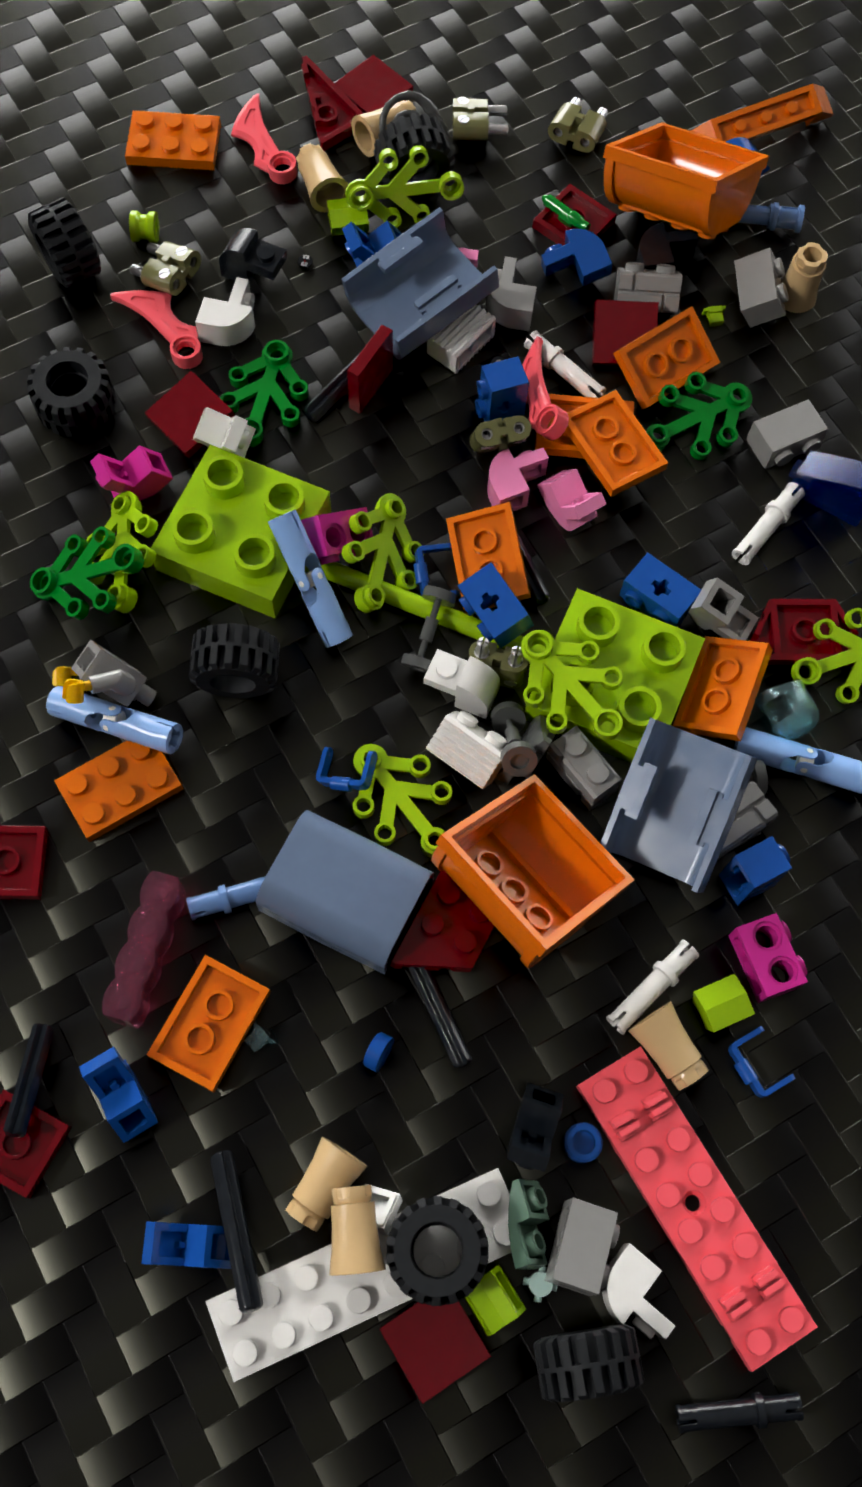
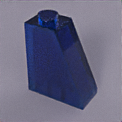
(831, 484)

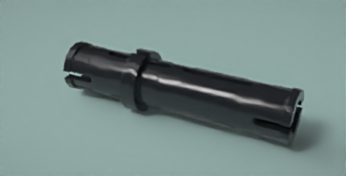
(756, 1411)

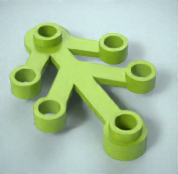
(399, 188)
(124, 511)
(391, 514)
(854, 654)
(568, 679)
(398, 793)

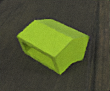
(342, 214)
(722, 1003)
(494, 1301)

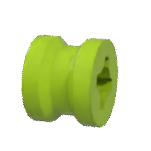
(144, 226)

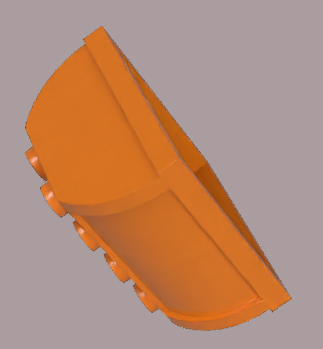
(682, 178)
(530, 868)

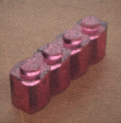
(140, 960)

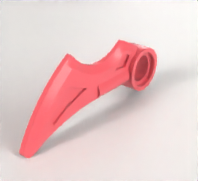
(251, 128)
(157, 310)
(538, 399)

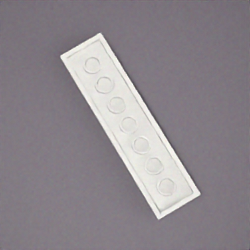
(309, 1305)

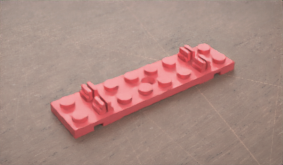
(718, 1238)

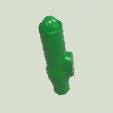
(566, 215)

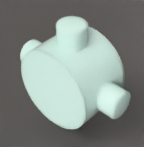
(538, 1286)

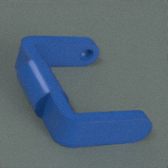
(420, 566)
(345, 783)
(747, 1072)

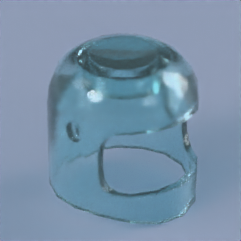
(790, 714)

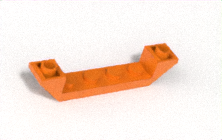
(768, 116)

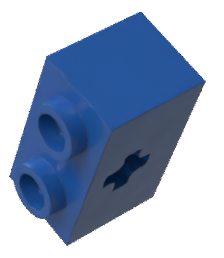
(502, 390)
(653, 579)
(488, 588)
(755, 870)

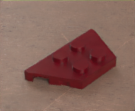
(789, 629)
(445, 931)

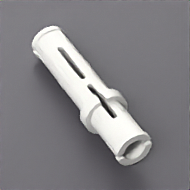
(555, 359)
(776, 513)
(662, 976)

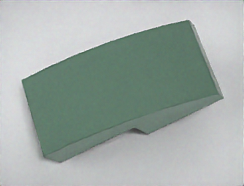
(525, 1212)

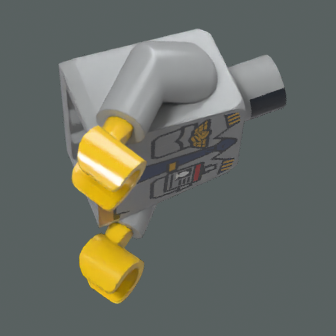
(103, 673)

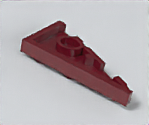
(329, 106)

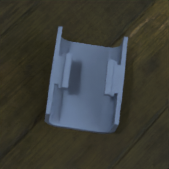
(417, 285)
(678, 803)
(342, 890)

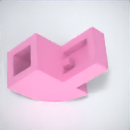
(509, 476)
(569, 499)

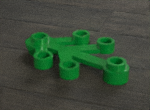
(267, 387)
(702, 413)
(49, 581)

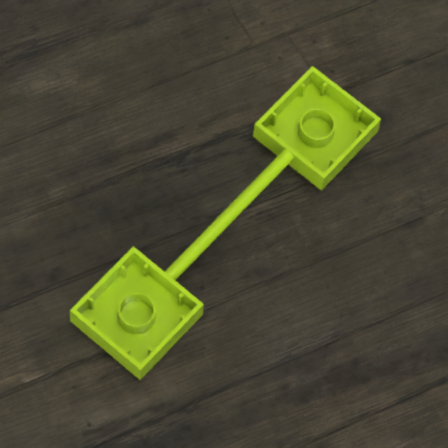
(225, 546)

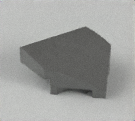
(538, 737)

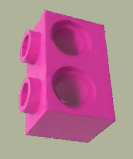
(331, 532)
(759, 960)

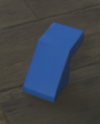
(185, 1245)

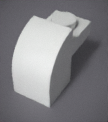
(227, 322)
(224, 432)
(469, 681)
(626, 1286)

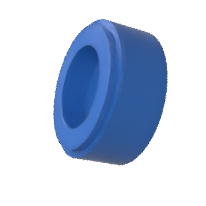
(378, 1051)
(582, 1142)

